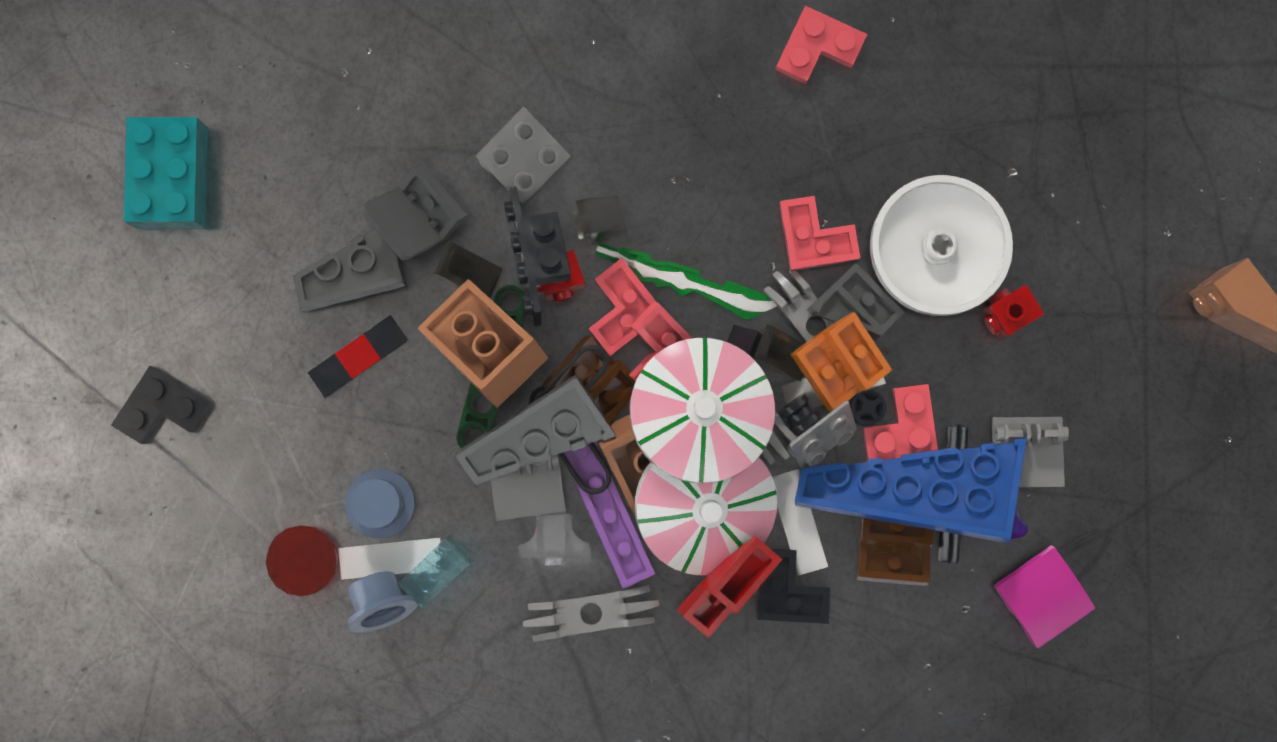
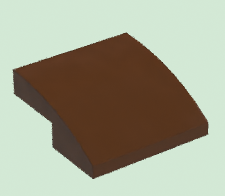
(612, 388)
(894, 553)

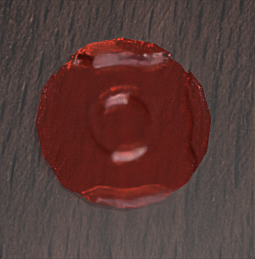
(302, 560)

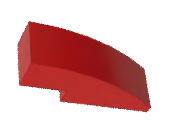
(729, 586)

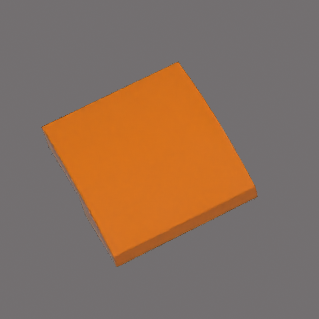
(841, 361)

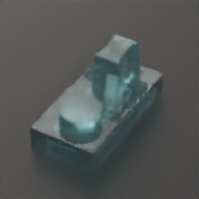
(436, 571)

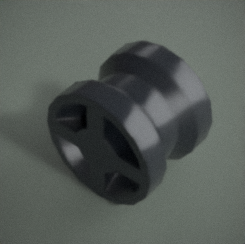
(872, 403)
(799, 414)

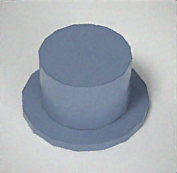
(380, 503)
(378, 602)

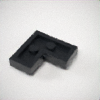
(158, 397)
(784, 601)

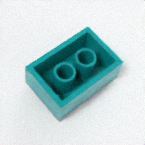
(165, 173)

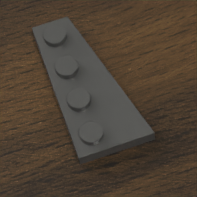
(547, 427)

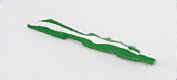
(684, 280)

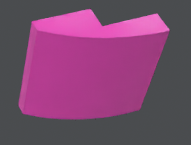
(1044, 596)

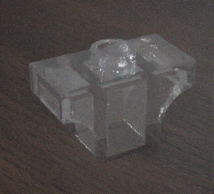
(554, 541)

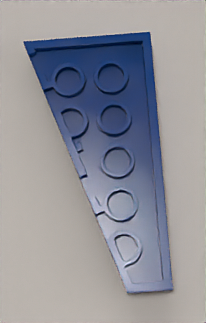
(937, 490)

